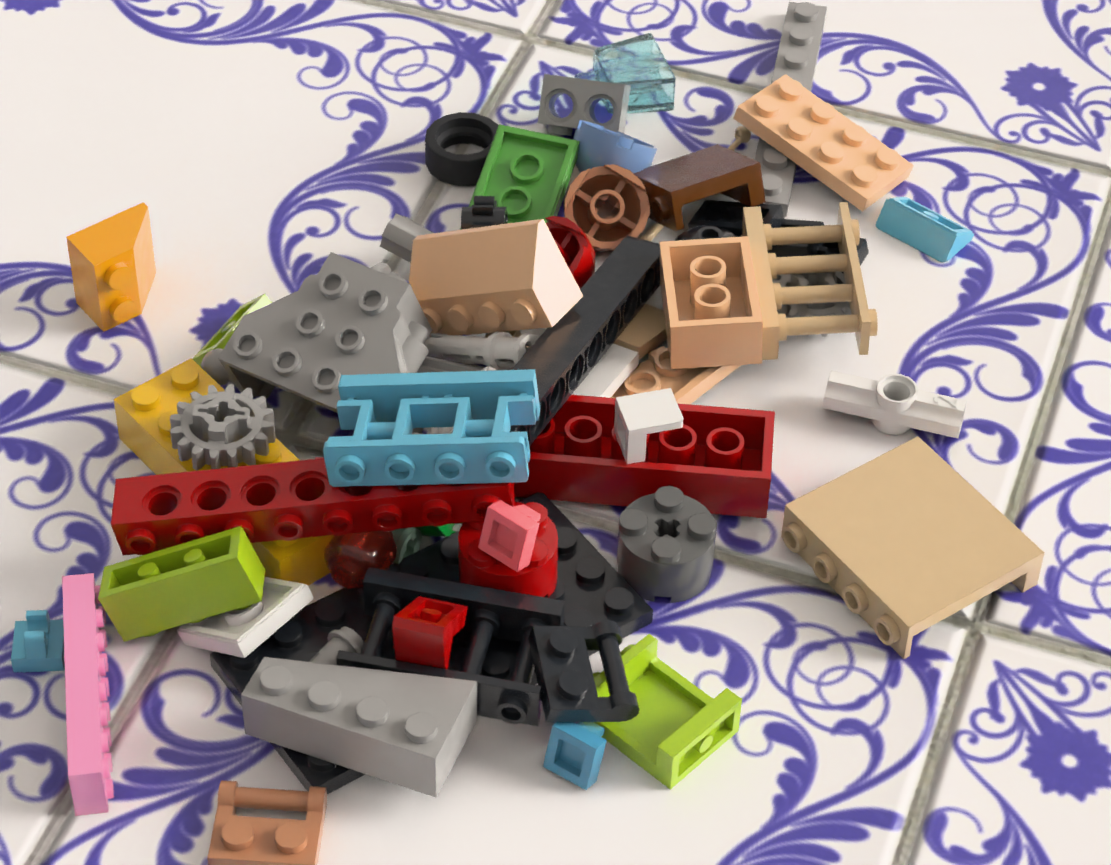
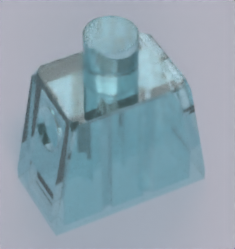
(641, 66)

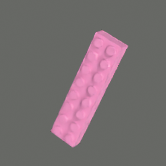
(85, 696)

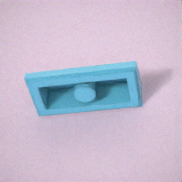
(922, 228)

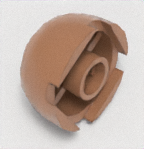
(607, 205)

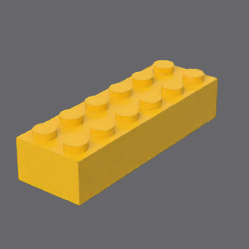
(145, 429)

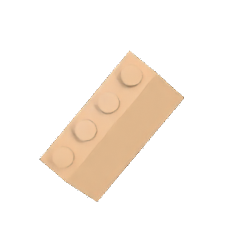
(492, 279)

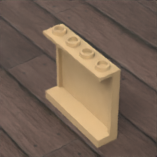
(908, 542)

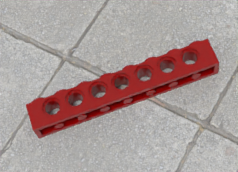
(282, 504)

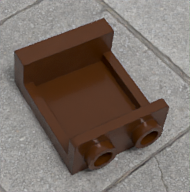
(699, 176)

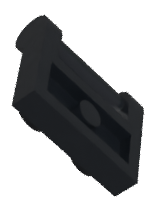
(567, 676)

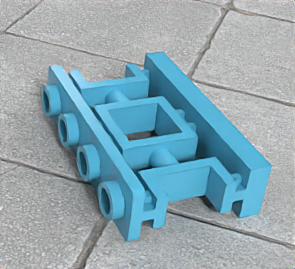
(474, 403)

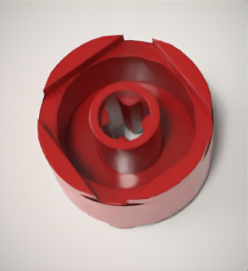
(484, 570)

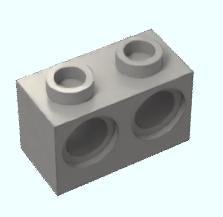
(585, 96)

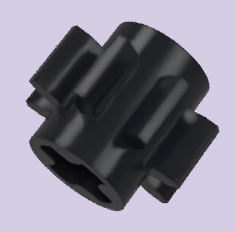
(483, 213)

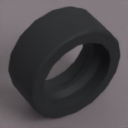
(454, 130)

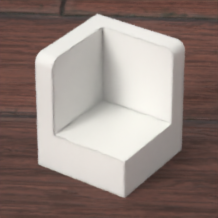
(642, 415)

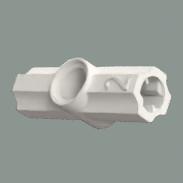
(894, 404)

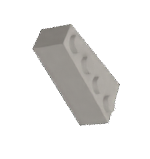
(363, 718)

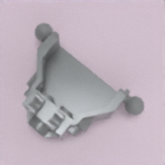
(333, 326)

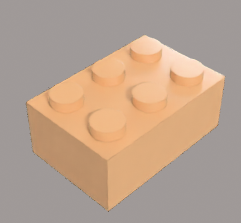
(710, 303)

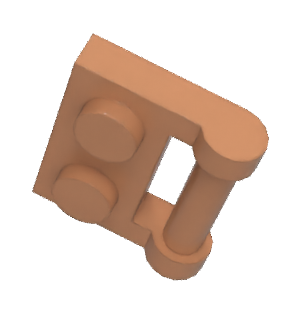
(262, 839)

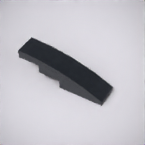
(730, 217)

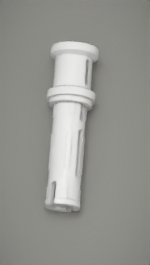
(497, 350)

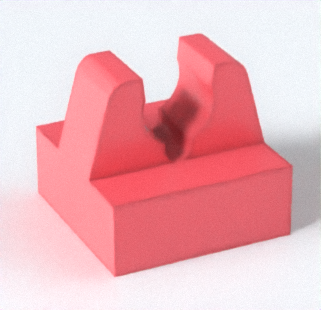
(510, 534)

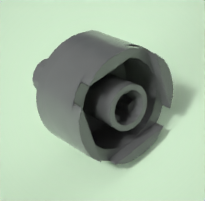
(666, 545)

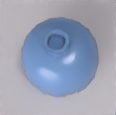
(607, 147)

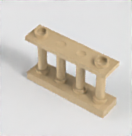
(773, 296)

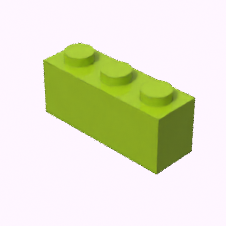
(182, 584)

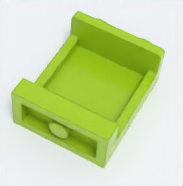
(675, 720)

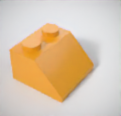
(113, 266)

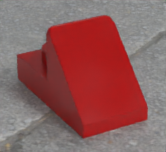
(426, 631)

